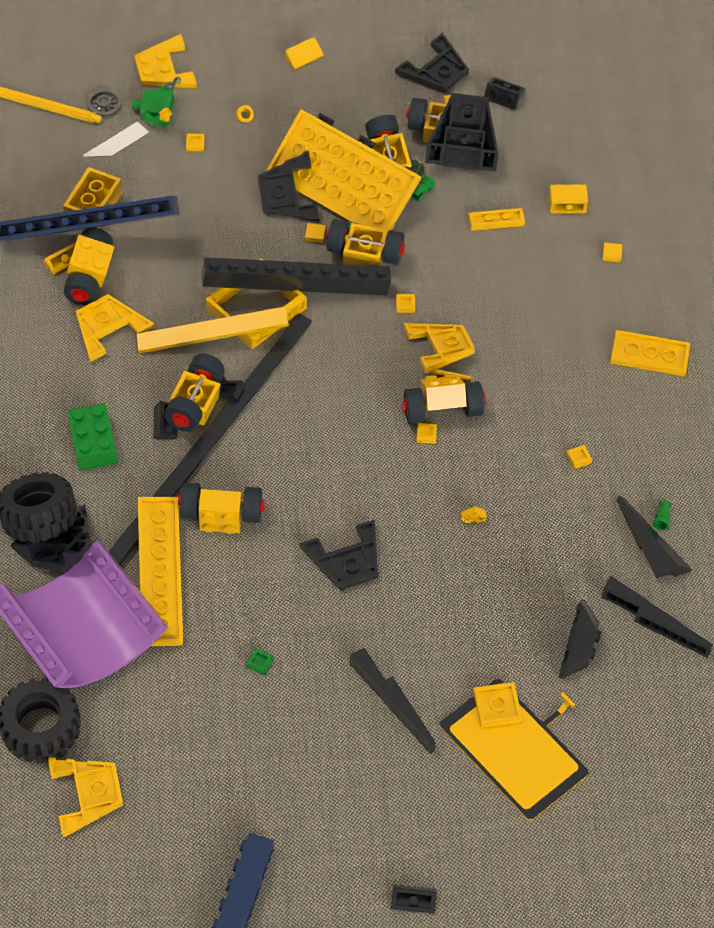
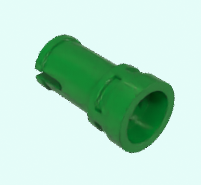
(424, 186)
(662, 518)

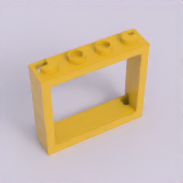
(295, 307)

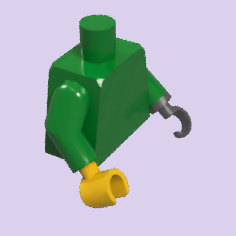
(157, 104)

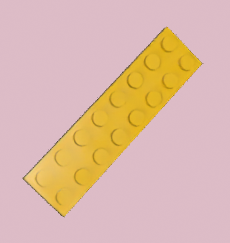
(161, 563)

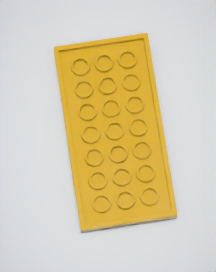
(346, 174)

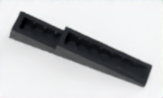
(654, 618)
(392, 696)

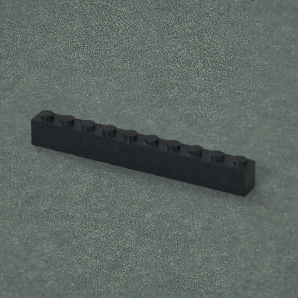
(295, 276)

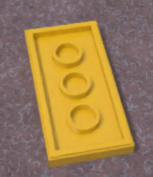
(650, 353)

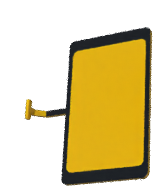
(518, 758)

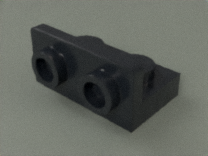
(504, 93)

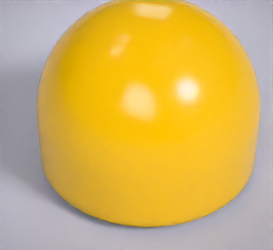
(248, 109)

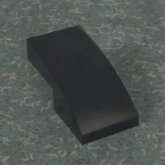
(230, 389)

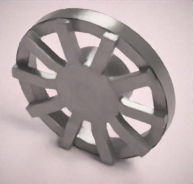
(104, 102)

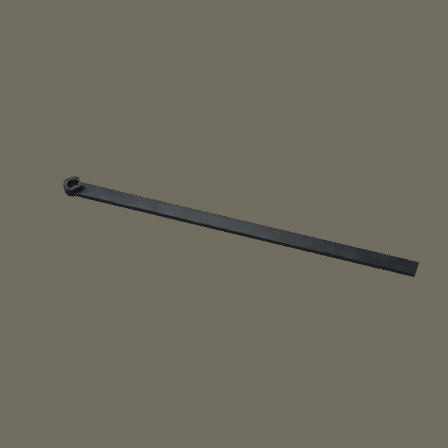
(217, 428)

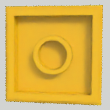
(497, 705)

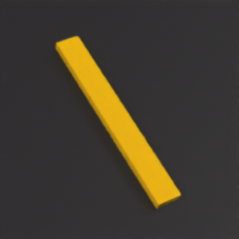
(212, 330)

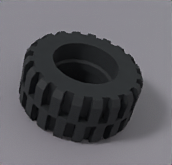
(37, 507)
(39, 744)

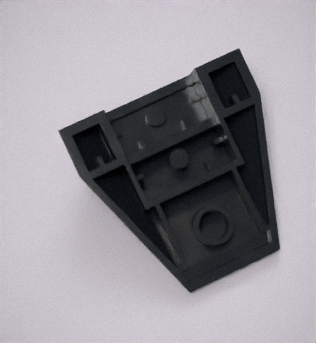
(464, 135)

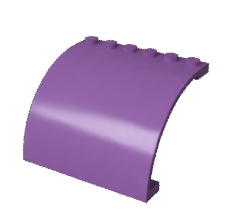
(83, 621)

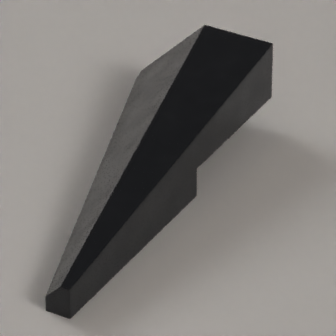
(657, 551)

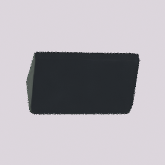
(162, 428)
(413, 899)

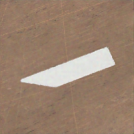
(118, 141)

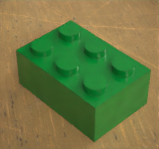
(92, 436)

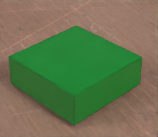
(259, 661)

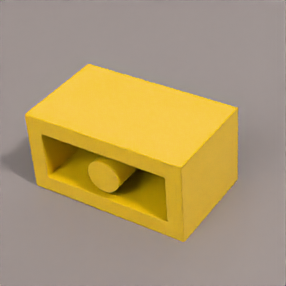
(568, 198)

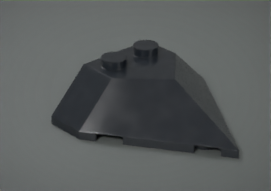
(58, 552)
(580, 641)

